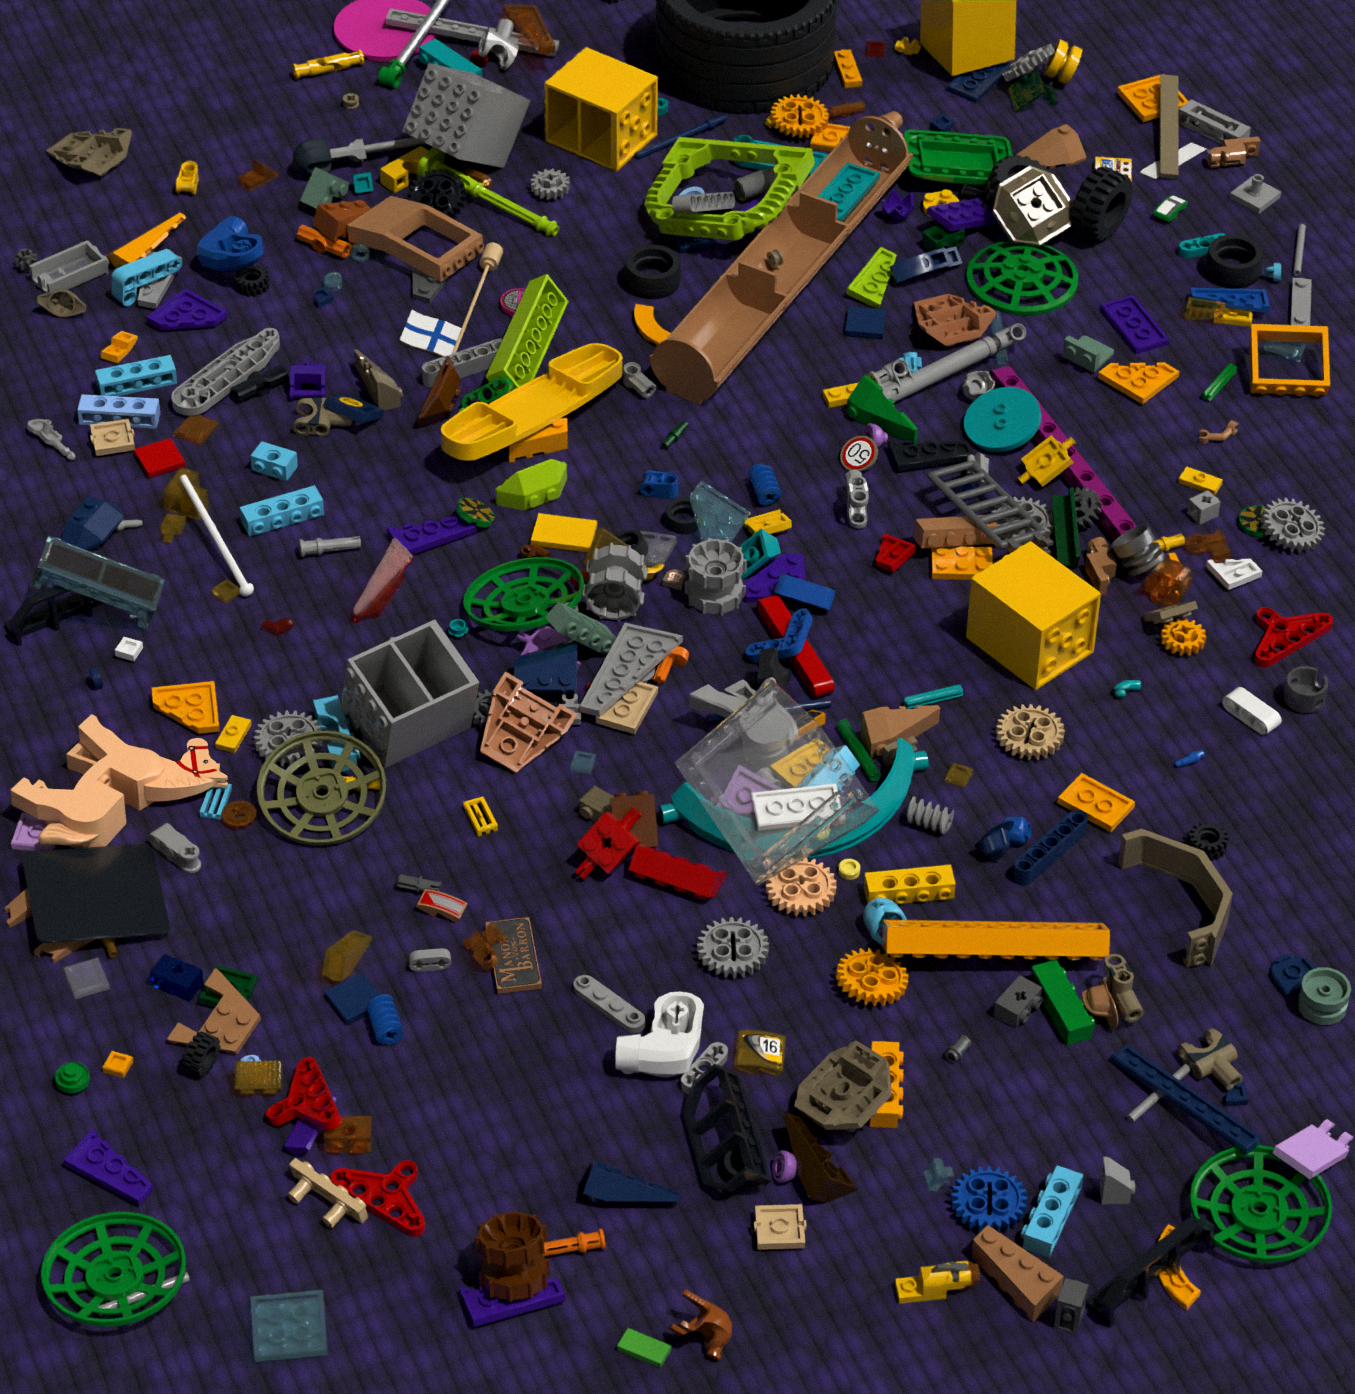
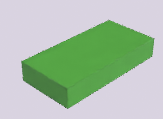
(644, 1348)

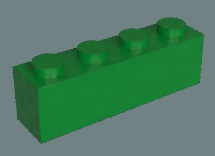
(1062, 1002)

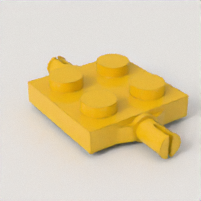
(1047, 460)

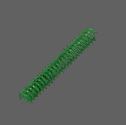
(860, 759)

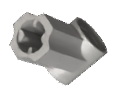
(637, 380)

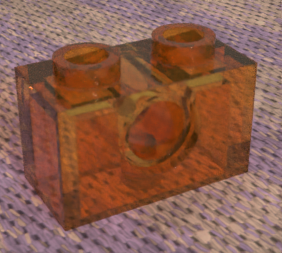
(351, 1135)

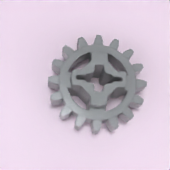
(550, 184)

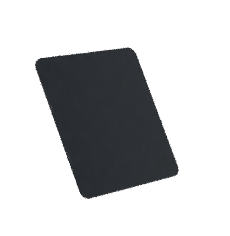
(95, 893)

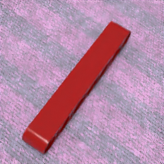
(806, 662)

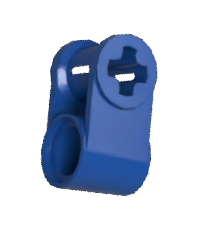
(661, 484)

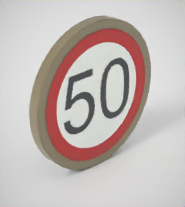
(859, 453)

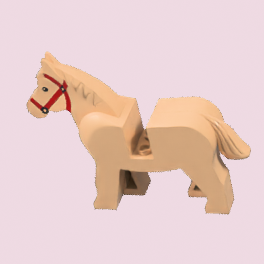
(111, 778)

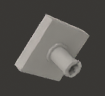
(1255, 194)

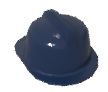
(996, 841)

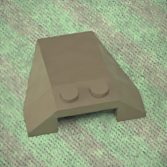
(92, 152)

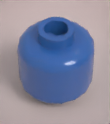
(1020, 832)

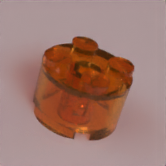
(1168, 582)

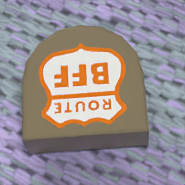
(674, 579)

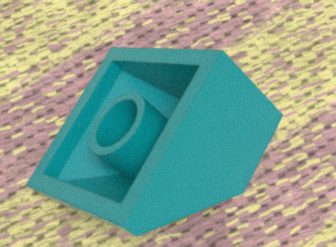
(759, 551)

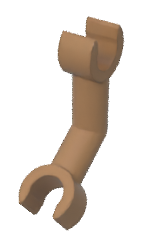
(1205, 436)

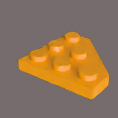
(1139, 380)
(189, 704)

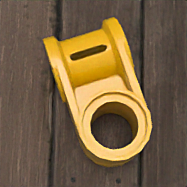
(188, 178)

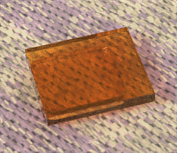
(196, 429)

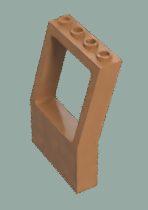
(396, 218)

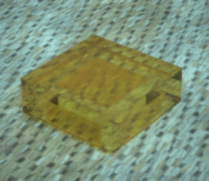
(226, 591)
(959, 775)

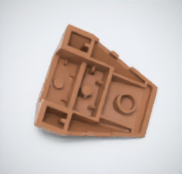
(952, 319)
(521, 724)

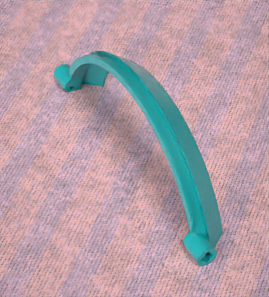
(888, 798)

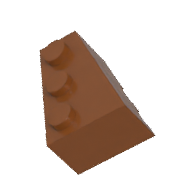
(334, 217)

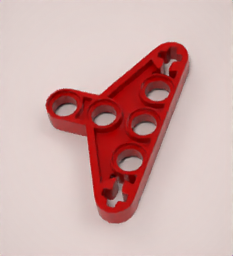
(1293, 628)
(305, 1092)
(375, 1187)

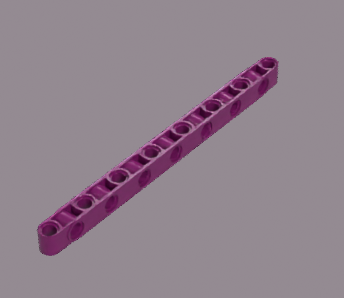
(1079, 474)

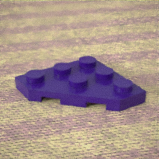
(186, 311)
(765, 581)

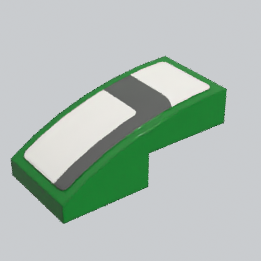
(1170, 207)

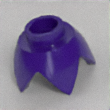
(898, 208)

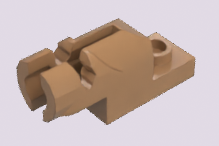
(1233, 152)
(1100, 564)

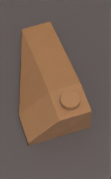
(1056, 148)
(886, 725)

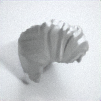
(977, 384)

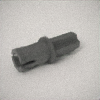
(417, 884)

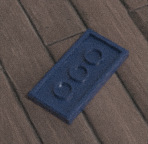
(977, 83)

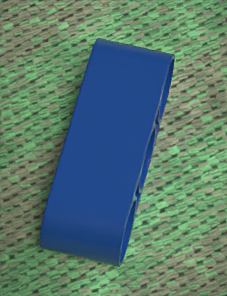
(805, 592)

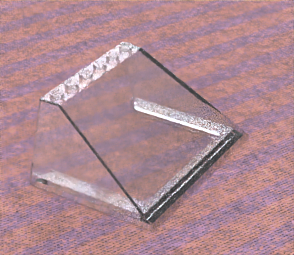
(768, 748)

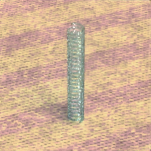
(994, 325)

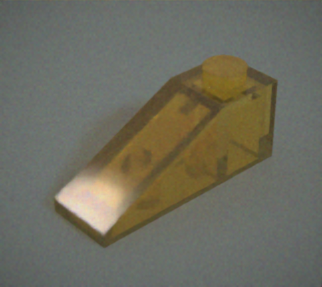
(344, 955)

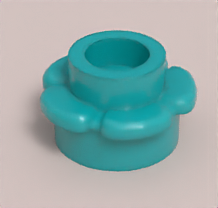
(457, 628)

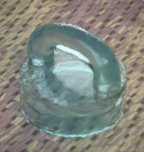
(362, 249)
(332, 281)

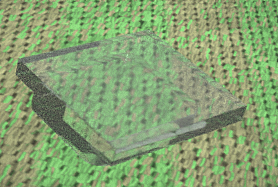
(86, 978)

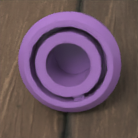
(876, 434)
(784, 1167)

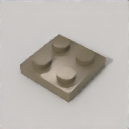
(1168, 613)

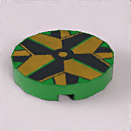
(475, 511)
(1250, 521)

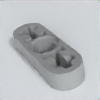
(705, 1058)

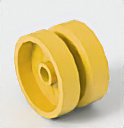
(1063, 62)

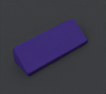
(302, 1136)

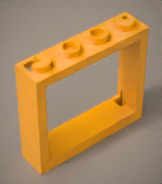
(1288, 333)

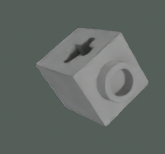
(1203, 507)

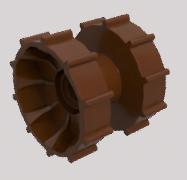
(513, 1256)

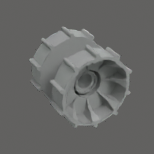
(715, 576)
(615, 582)

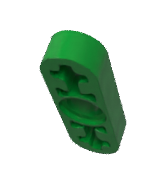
(492, 387)

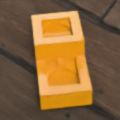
(120, 346)

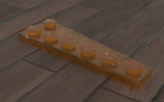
(531, 26)

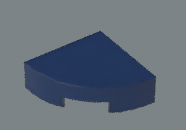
(323, 297)
(1237, 1095)

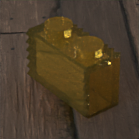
(258, 1076)

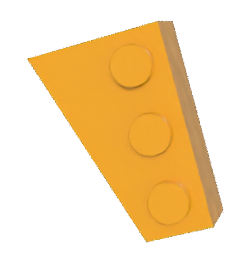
(546, 440)

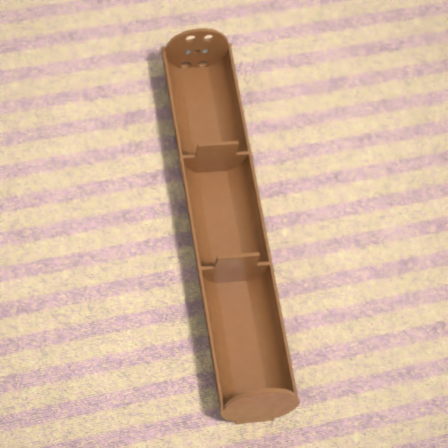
(753, 293)

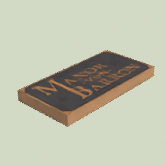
(517, 961)

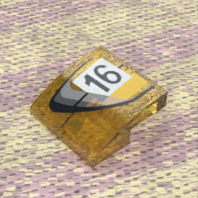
(760, 1051)

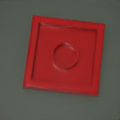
(159, 458)

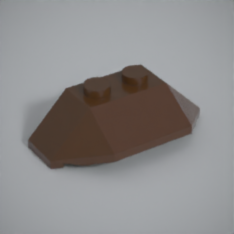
(441, 395)

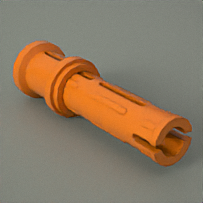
(585, 1242)

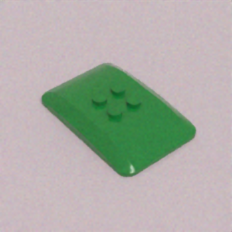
(954, 156)

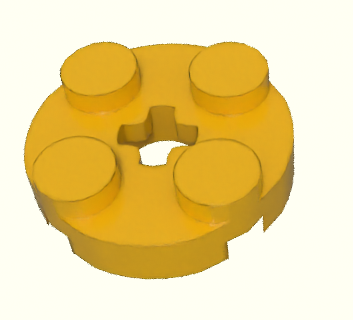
(935, 198)

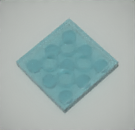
(288, 1325)

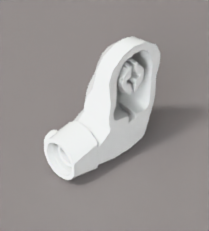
(672, 1038)

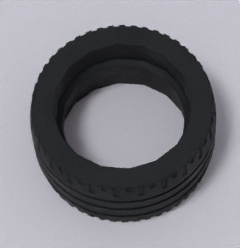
(657, 258)
(1230, 274)

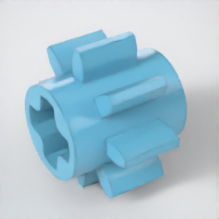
(912, 361)

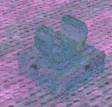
(937, 1174)

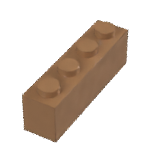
(949, 532)

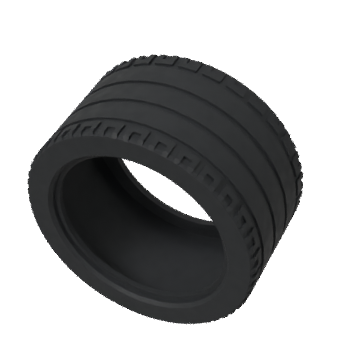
(740, 63)

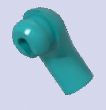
(1126, 685)

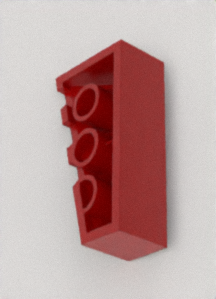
(677, 872)

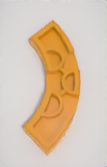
(647, 325)
(1178, 1285)

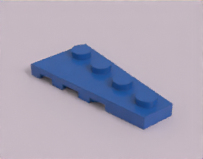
(1235, 298)

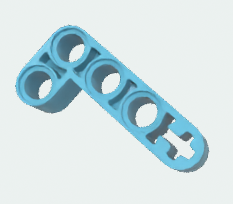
(140, 272)

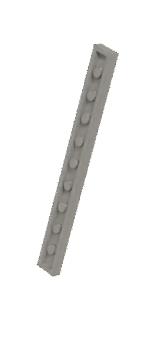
(455, 29)

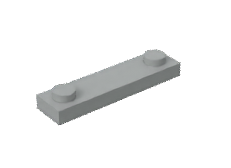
(1301, 301)

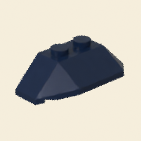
(92, 523)

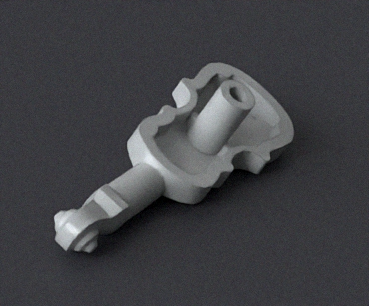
(45, 430)

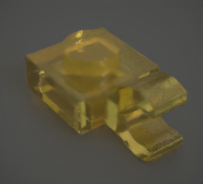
(172, 525)

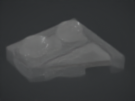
(658, 547)

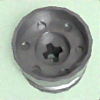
(1138, 550)

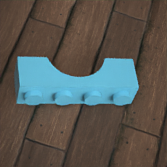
(331, 718)

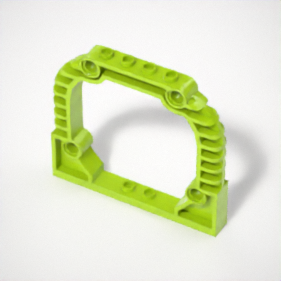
(688, 154)

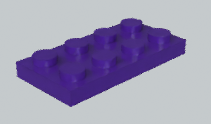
(962, 214)

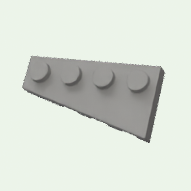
(153, 292)

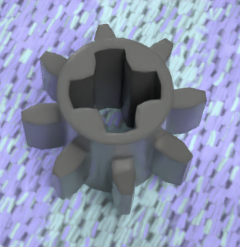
(24, 259)

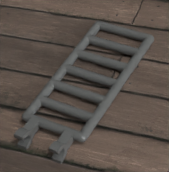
(1011, 544)

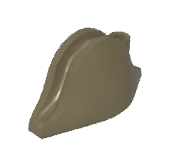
(61, 303)

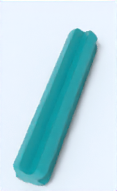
(933, 696)

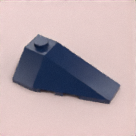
(610, 1184)

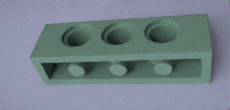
(581, 628)

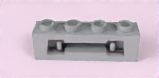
(1211, 123)

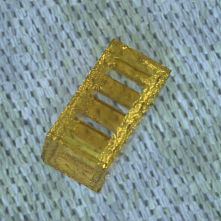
(1204, 309)

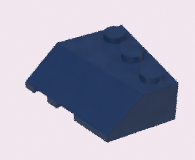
(549, 670)

